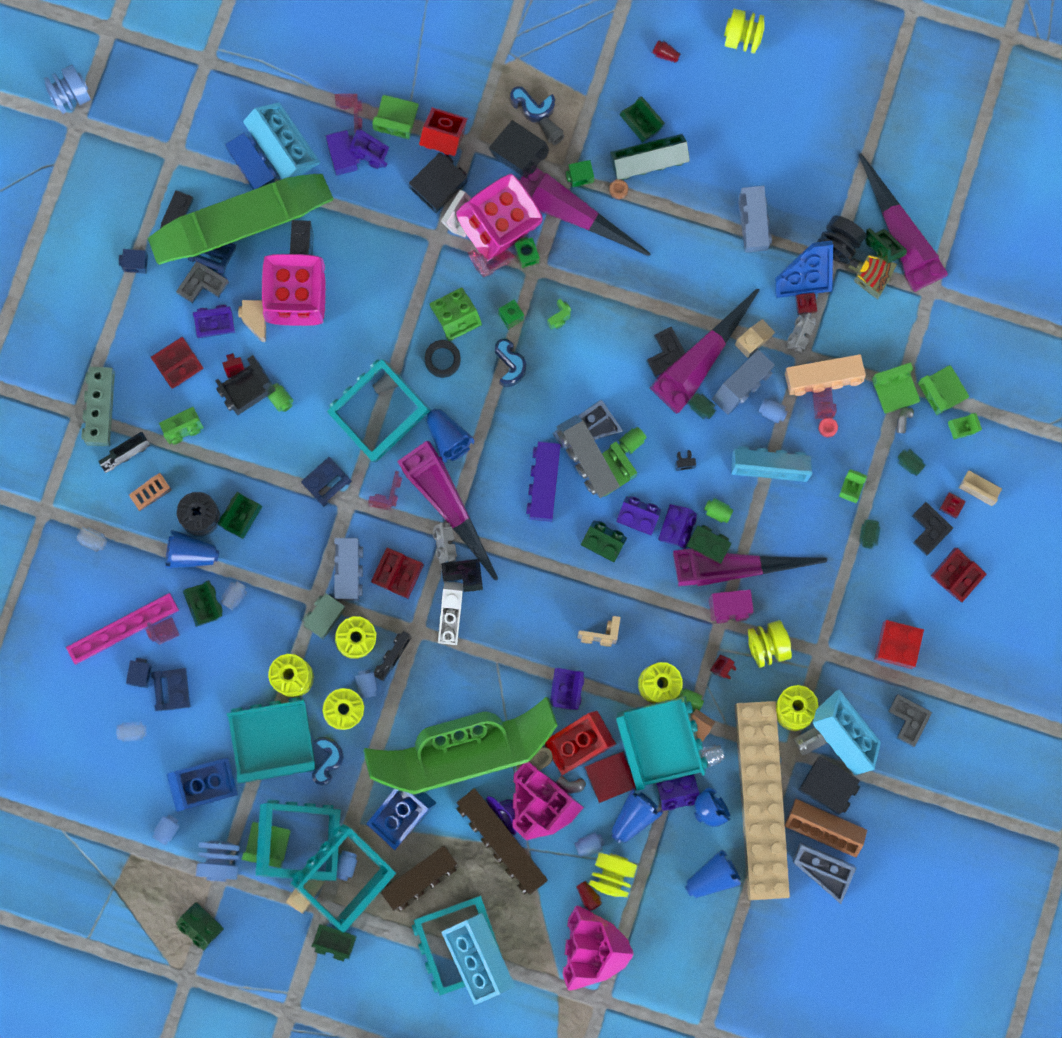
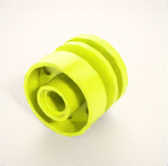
(744, 30)
(774, 642)
(352, 649)
(283, 667)
(671, 682)
(351, 700)
(804, 700)
(613, 873)

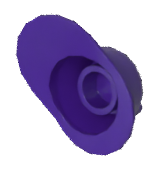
(504, 811)

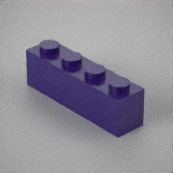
(545, 481)

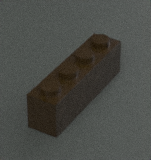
(419, 878)

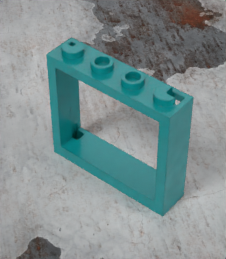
(398, 433)
(264, 839)
(367, 893)
(425, 949)

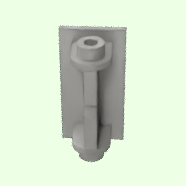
(803, 325)
(442, 534)
(809, 741)

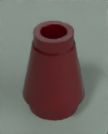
(665, 51)
(589, 897)

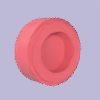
(828, 427)

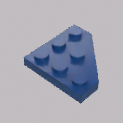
(808, 272)

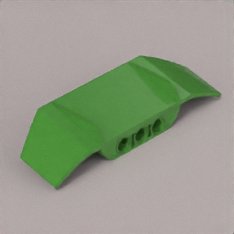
(239, 217)
(464, 754)

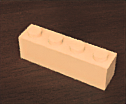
(825, 374)

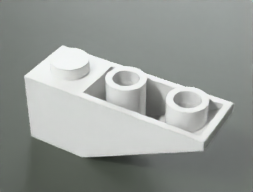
(450, 613)

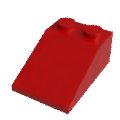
(580, 742)

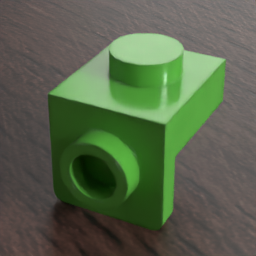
(558, 320)
(964, 426)
(852, 485)

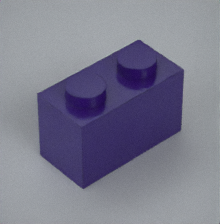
(342, 158)

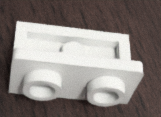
(450, 219)

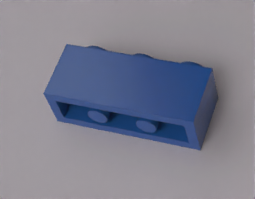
(250, 161)

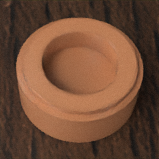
(618, 189)

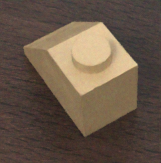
(252, 317)
(754, 338)
(298, 902)

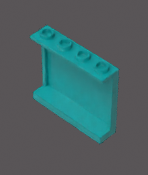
(271, 740)
(661, 742)

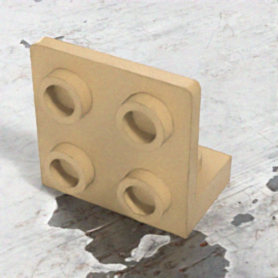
(605, 640)

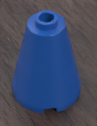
(448, 436)
(189, 551)
(634, 816)
(713, 877)

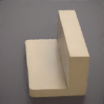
(980, 488)

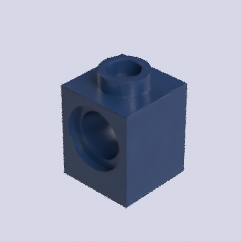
(133, 261)
(139, 673)

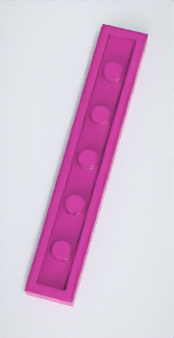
(122, 628)

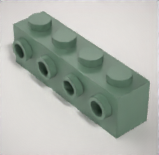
(99, 406)

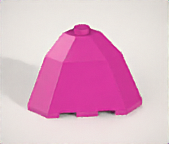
(540, 804)
(594, 950)

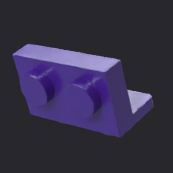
(369, 149)
(213, 321)
(639, 515)
(678, 526)
(567, 689)
(678, 792)

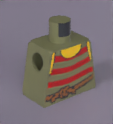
(872, 274)

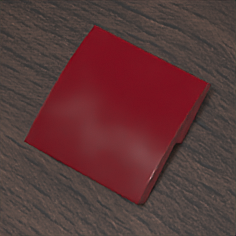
(177, 362)
(397, 573)
(958, 575)
(611, 777)

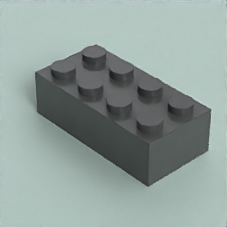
(588, 457)

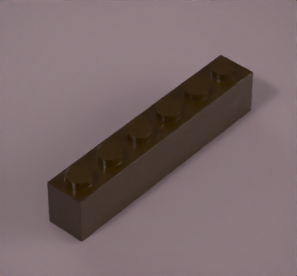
(501, 841)

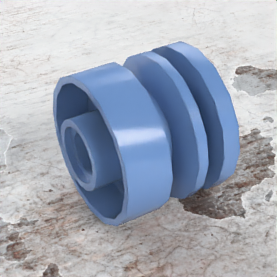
(67, 89)
(218, 861)

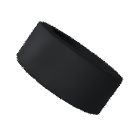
(446, 372)

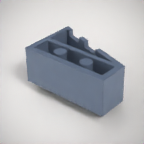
(754, 219)
(743, 381)
(598, 421)
(348, 569)
(826, 870)

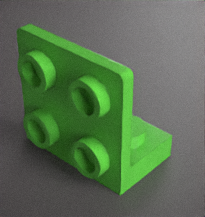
(395, 117)
(456, 314)
(896, 388)
(943, 390)
(181, 425)
(619, 465)
(278, 845)

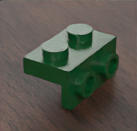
(642, 119)
(884, 245)
(239, 515)
(604, 540)
(709, 544)
(203, 603)
(199, 926)
(333, 942)

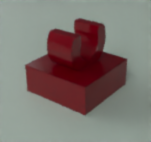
(806, 303)
(233, 365)
(952, 505)
(722, 667)

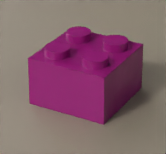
(731, 605)

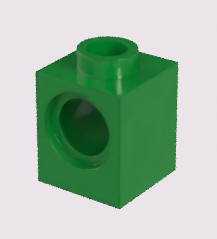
(580, 173)
(530, 259)
(511, 314)

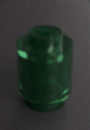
(702, 406)
(911, 462)
(869, 534)

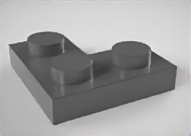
(200, 278)
(914, 717)

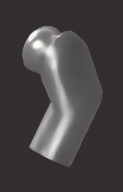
(902, 419)
(573, 786)

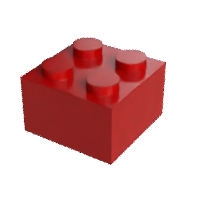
(443, 131)
(899, 644)

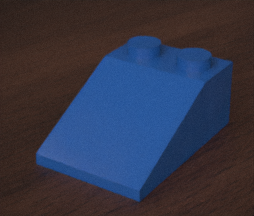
(202, 784)
(400, 816)

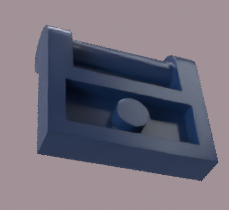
(222, 253)
(321, 477)
(177, 689)

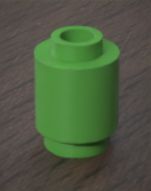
(281, 398)
(632, 440)
(718, 510)
(693, 697)

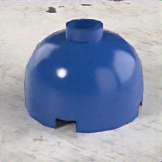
(711, 809)

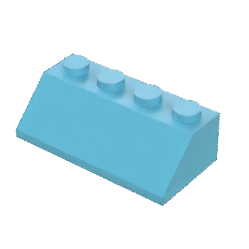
(281, 140)
(771, 465)
(847, 733)
(478, 959)

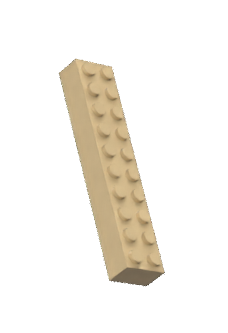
(762, 800)

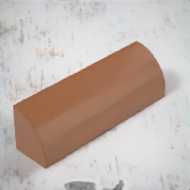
(826, 828)

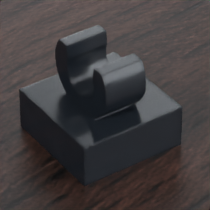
(685, 463)

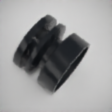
(845, 238)
(202, 524)

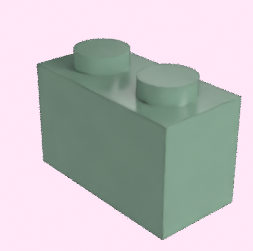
(323, 616)

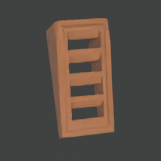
(153, 497)

